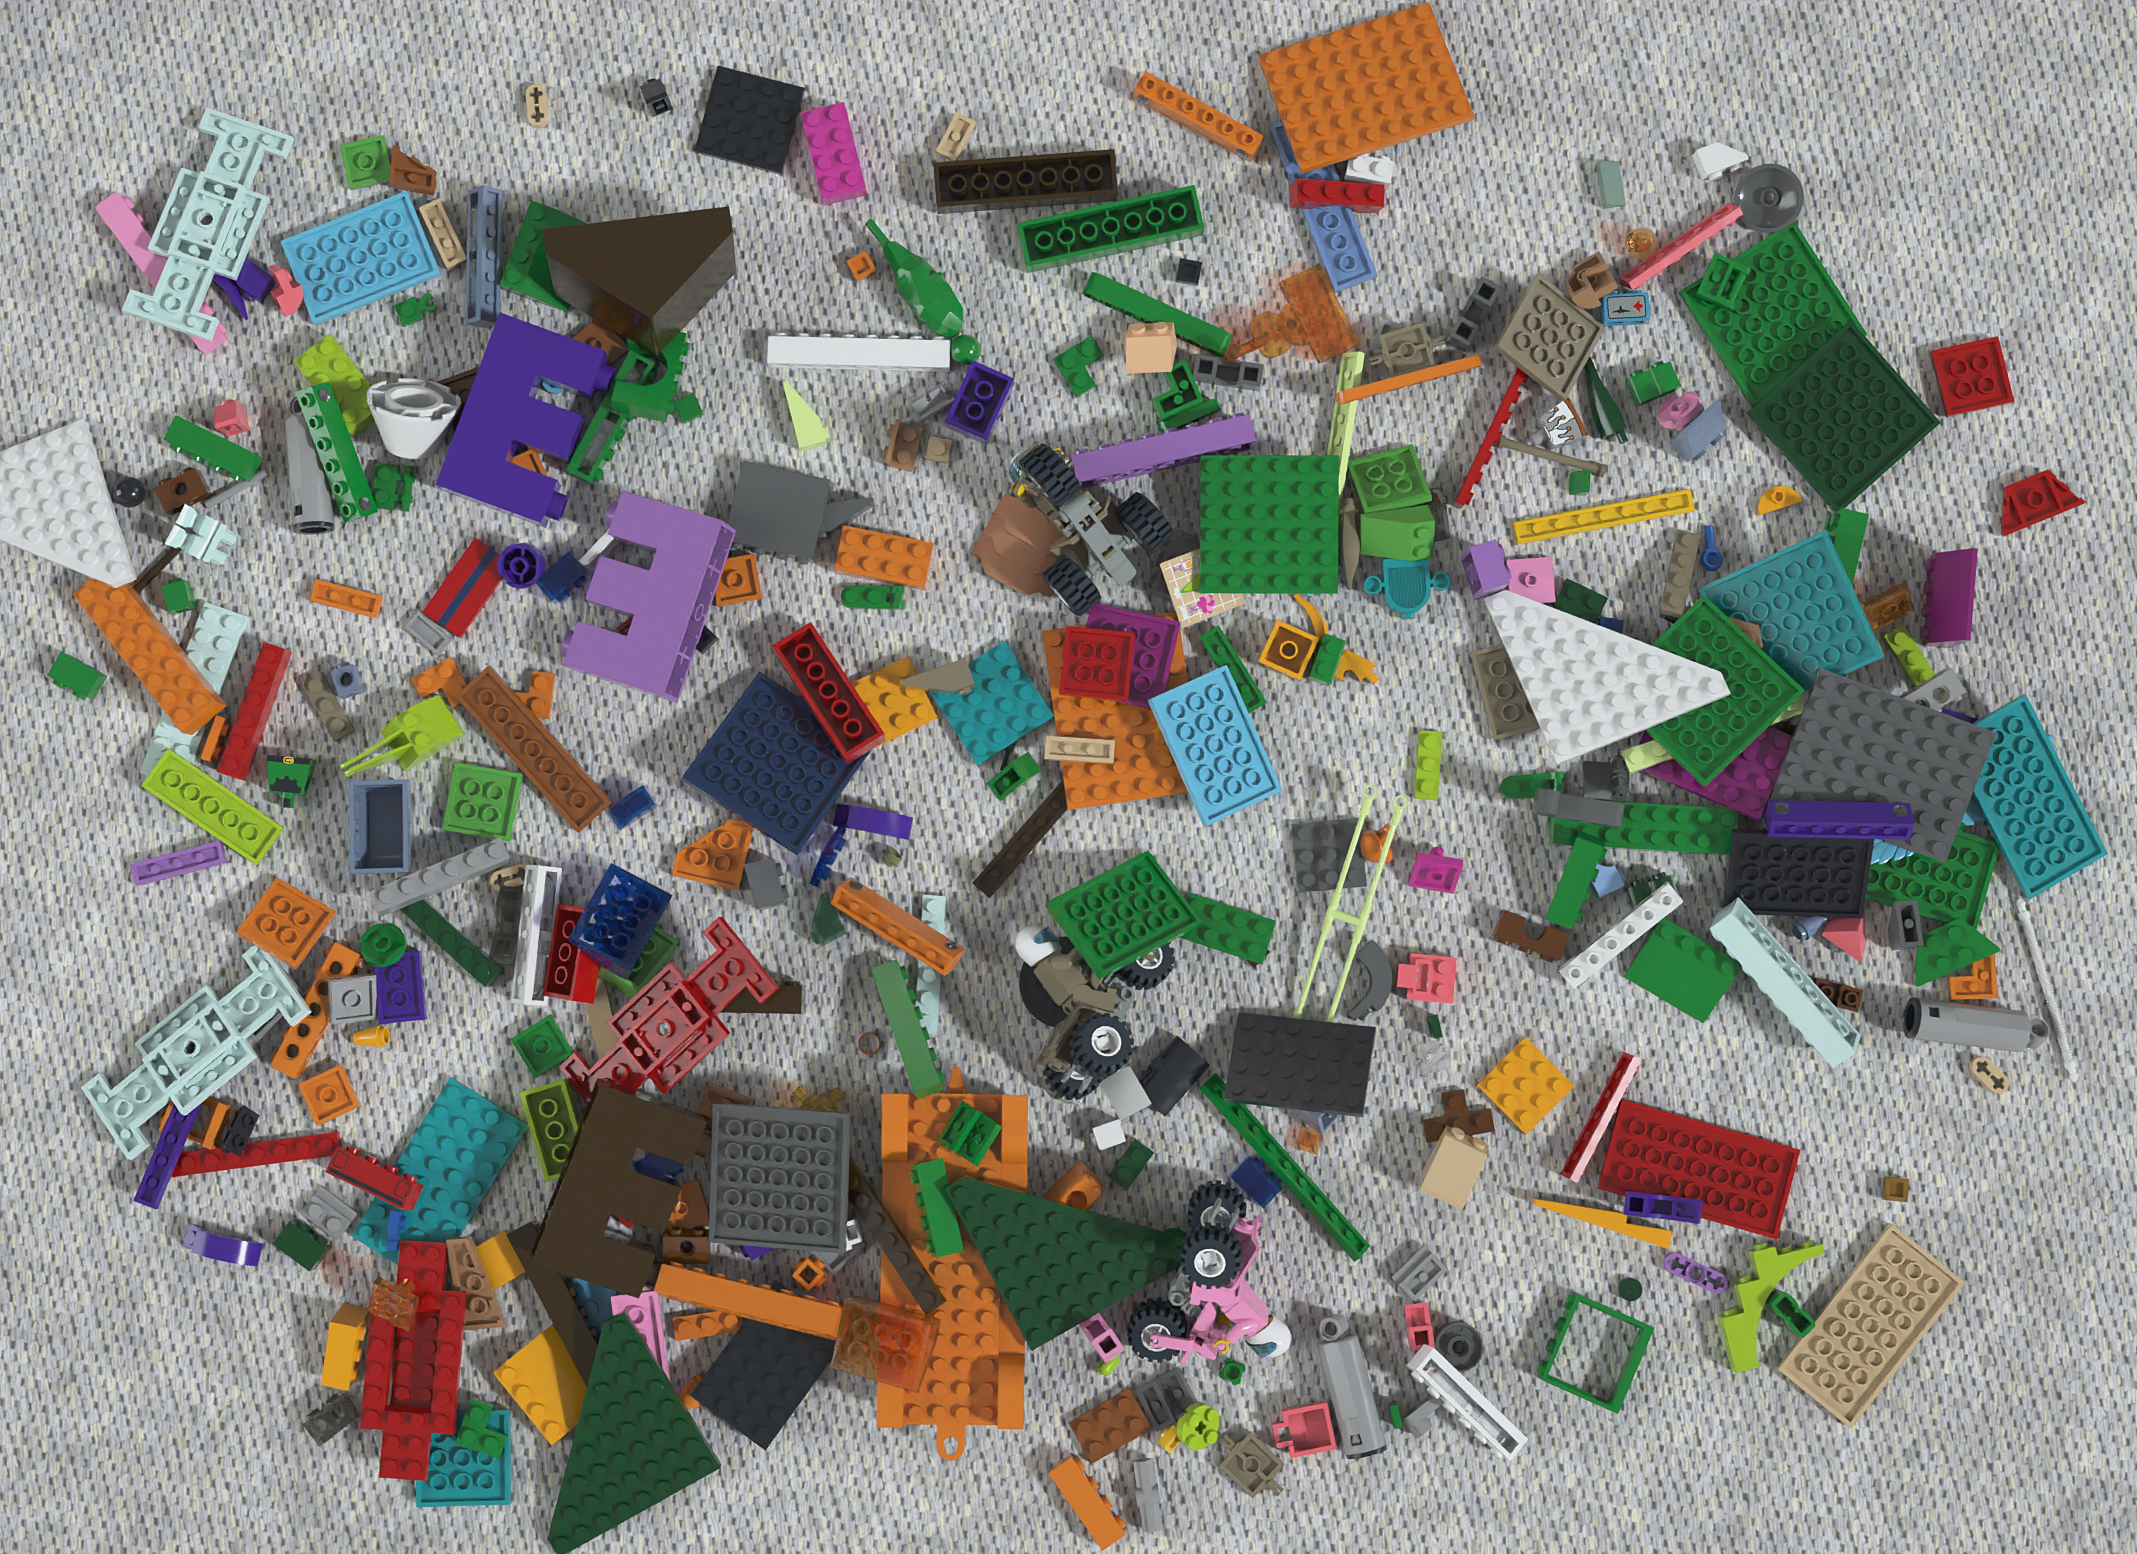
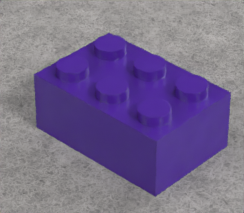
(979, 402)

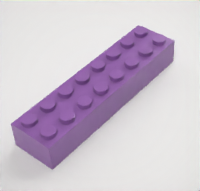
(1163, 451)

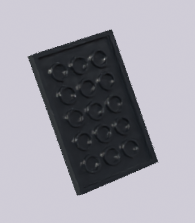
(1798, 874)
(1300, 1064)
(763, 1377)

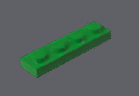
(1224, 654)

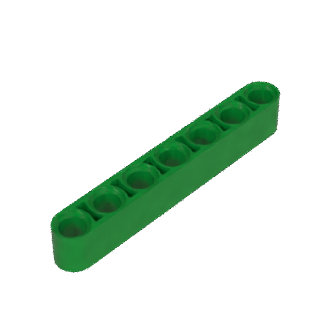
(1152, 311)

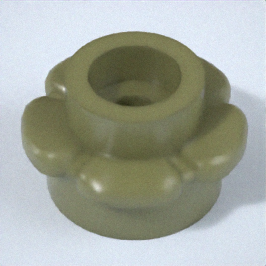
(891, 857)

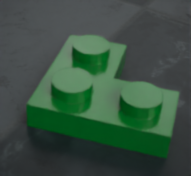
(1073, 364)
(476, 1434)

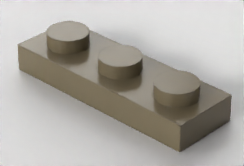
(328, 706)

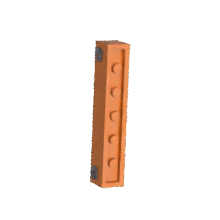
(1198, 116)
(897, 926)

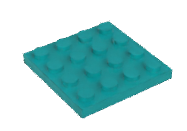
(998, 709)
(465, 1475)

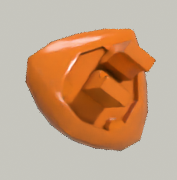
(1373, 843)

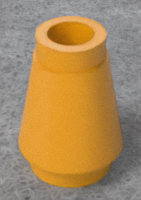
(373, 1037)

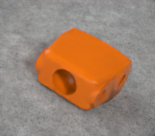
(1077, 1187)

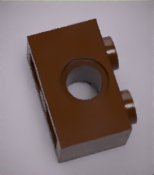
(196, 490)
(696, 1254)

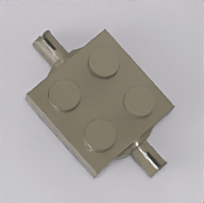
(1407, 350)
(1251, 1464)

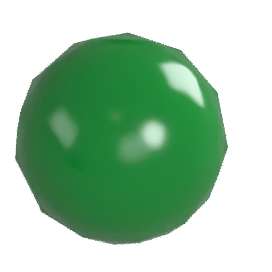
(965, 349)

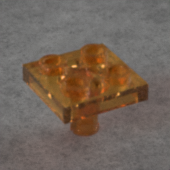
(394, 1302)

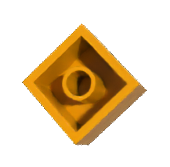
(1288, 650)

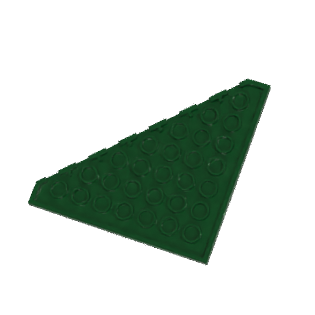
(1058, 1259)
(629, 1442)

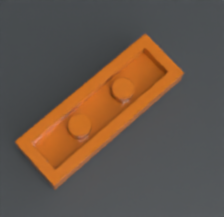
(346, 598)
(705, 1325)

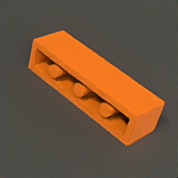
(1087, 1502)

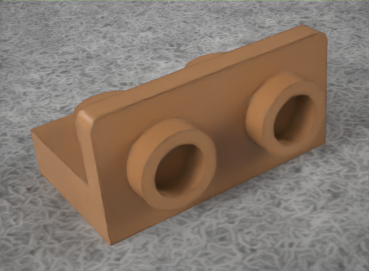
(903, 446)

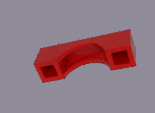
(1321, 193)

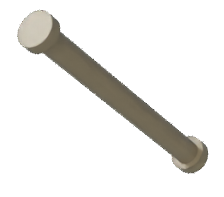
(1553, 456)

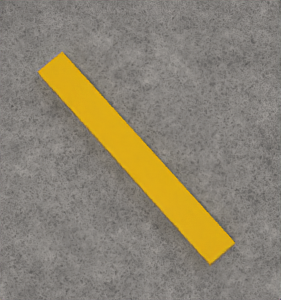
(1603, 516)

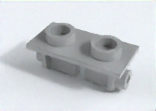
(939, 399)

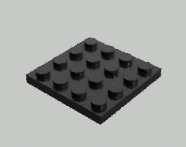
(749, 120)

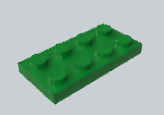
(1230, 929)

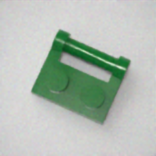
(1716, 279)

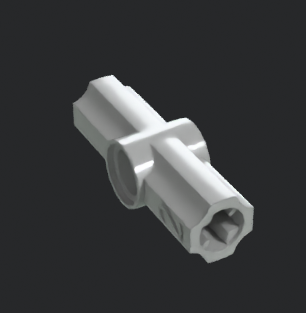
(1147, 1495)

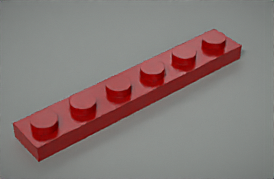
(1600, 1117)

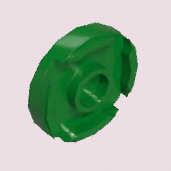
(383, 945)

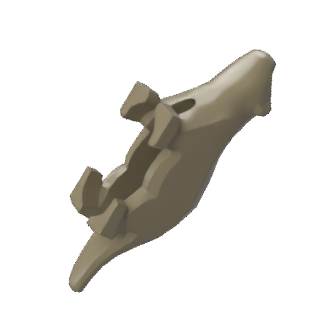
(1348, 540)

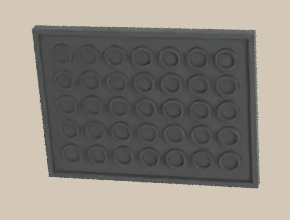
(1885, 749)

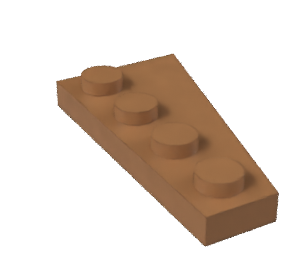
(470, 1276)

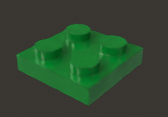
(542, 1046)

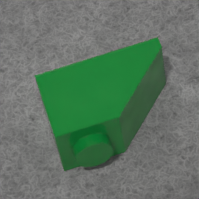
(1014, 776)

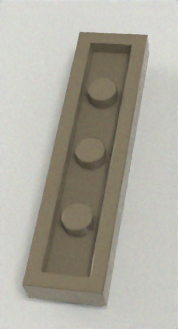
(1679, 573)

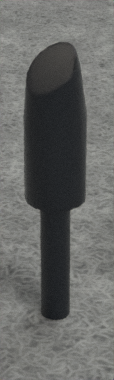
(1010, 749)

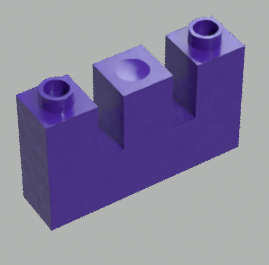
(506, 415)

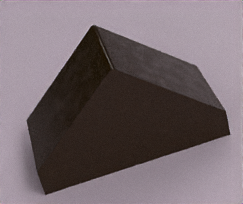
(643, 272)

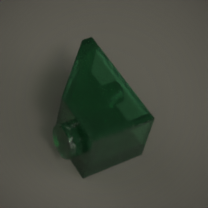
(826, 923)

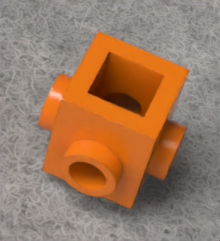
(801, 1277)

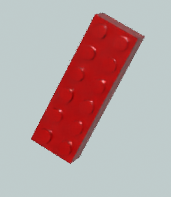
(828, 693)

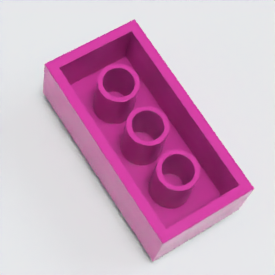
(833, 153)

